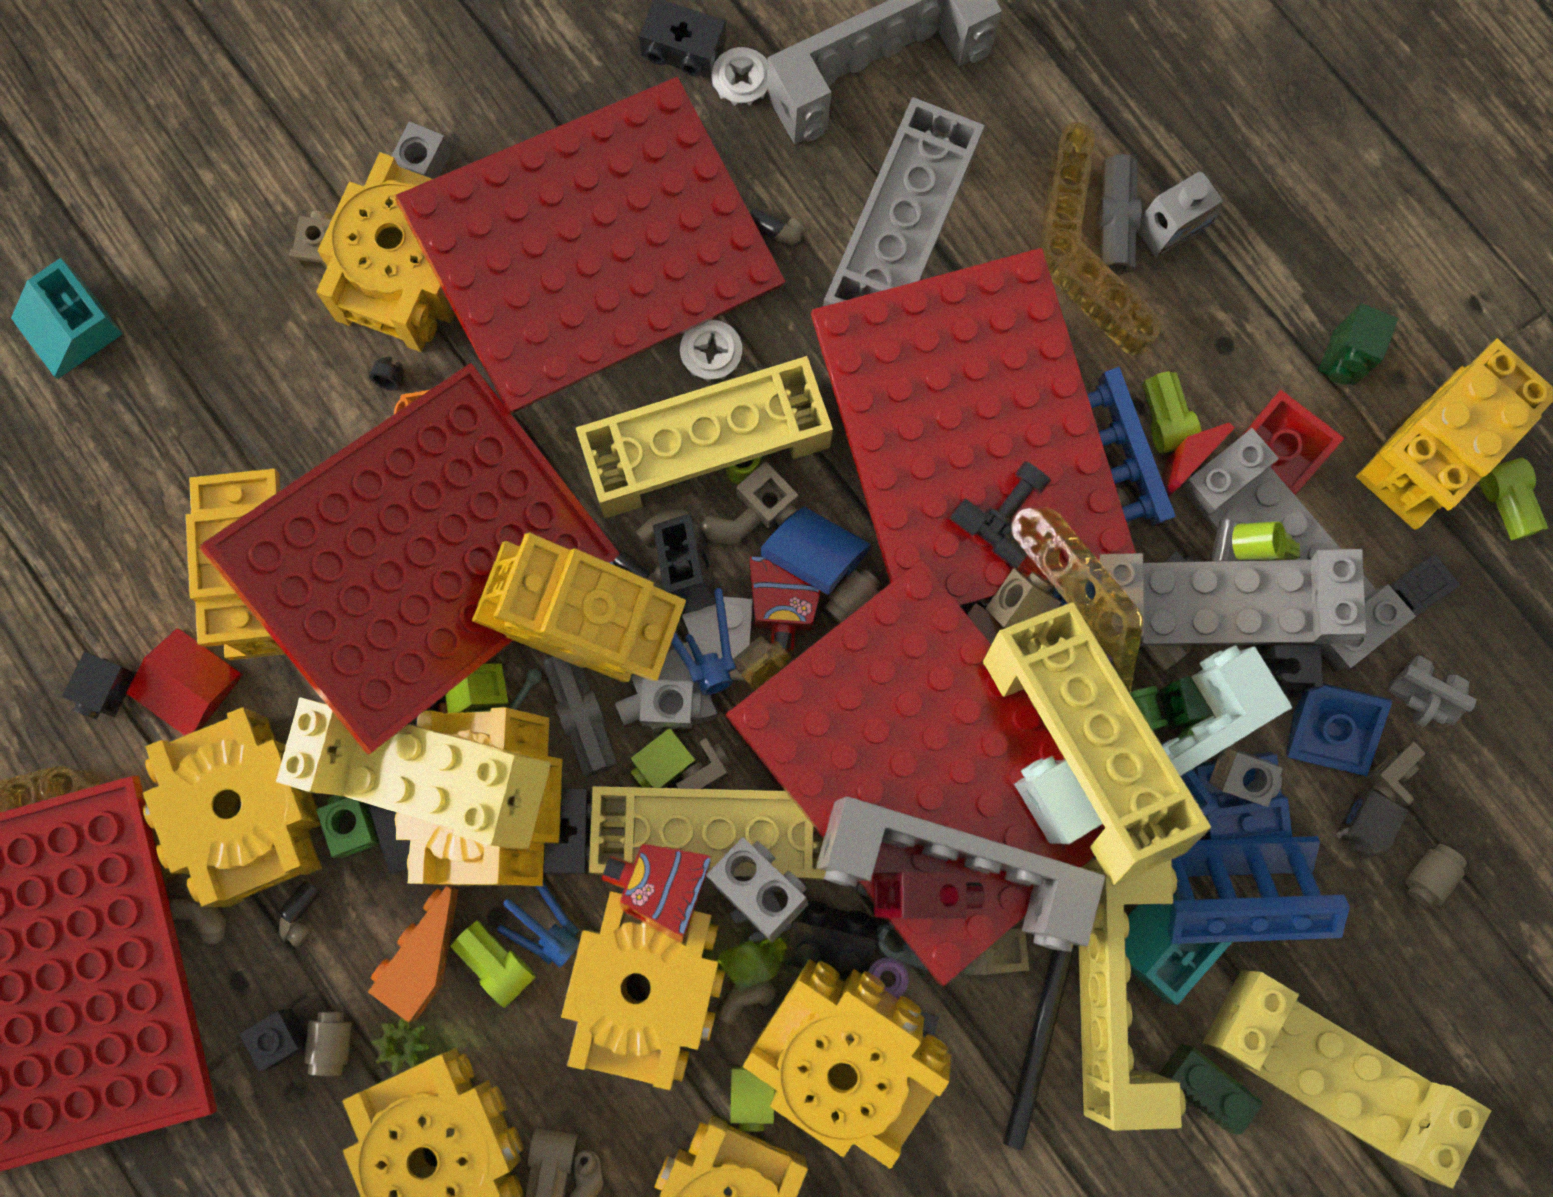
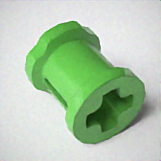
(1148, 706)

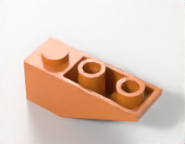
(419, 965)

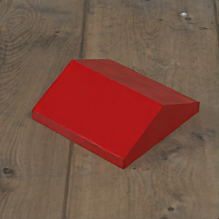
(1296, 439)
(1191, 454)
(183, 682)

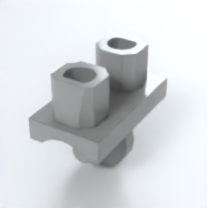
(1429, 696)

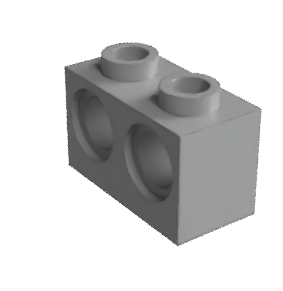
(751, 895)

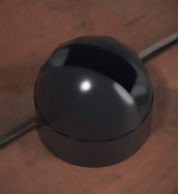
(387, 374)

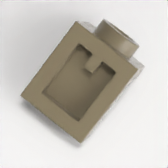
(1396, 769)
(705, 777)
(1003, 956)

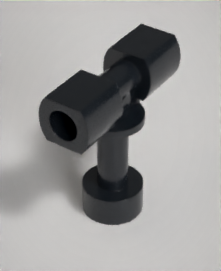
(996, 525)

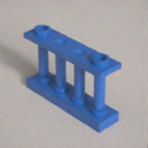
(1140, 464)
(1253, 918)

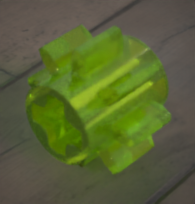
(388, 1041)

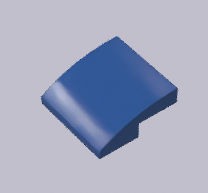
(815, 549)
(1243, 818)

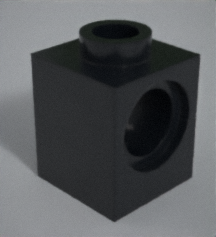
(98, 686)
(274, 1039)

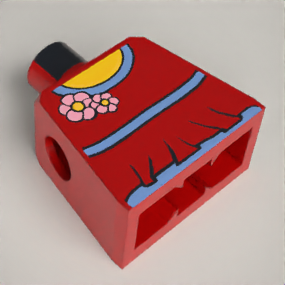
(781, 601)
(660, 886)

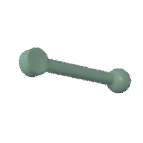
(532, 677)

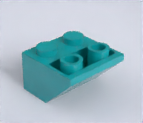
(62, 318)
(1162, 966)

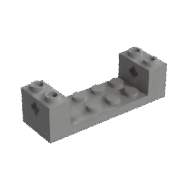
(802, 72)
(907, 202)
(1246, 490)
(1245, 600)
(1062, 894)

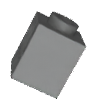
(419, 142)
(655, 691)
(1230, 771)

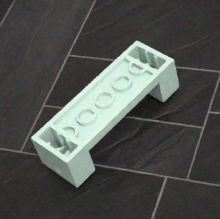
(1240, 696)

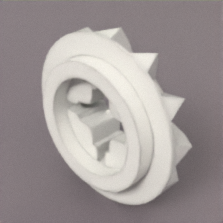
(740, 61)
(699, 338)

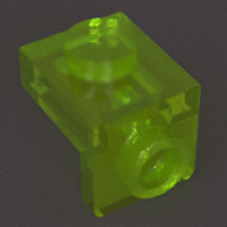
(752, 962)

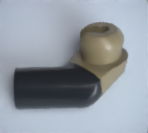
(775, 229)
(629, 564)
(292, 912)

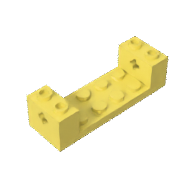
(704, 433)
(1102, 738)
(419, 776)
(704, 824)
(1346, 1079)
(1110, 1088)

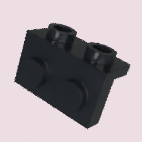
(833, 937)

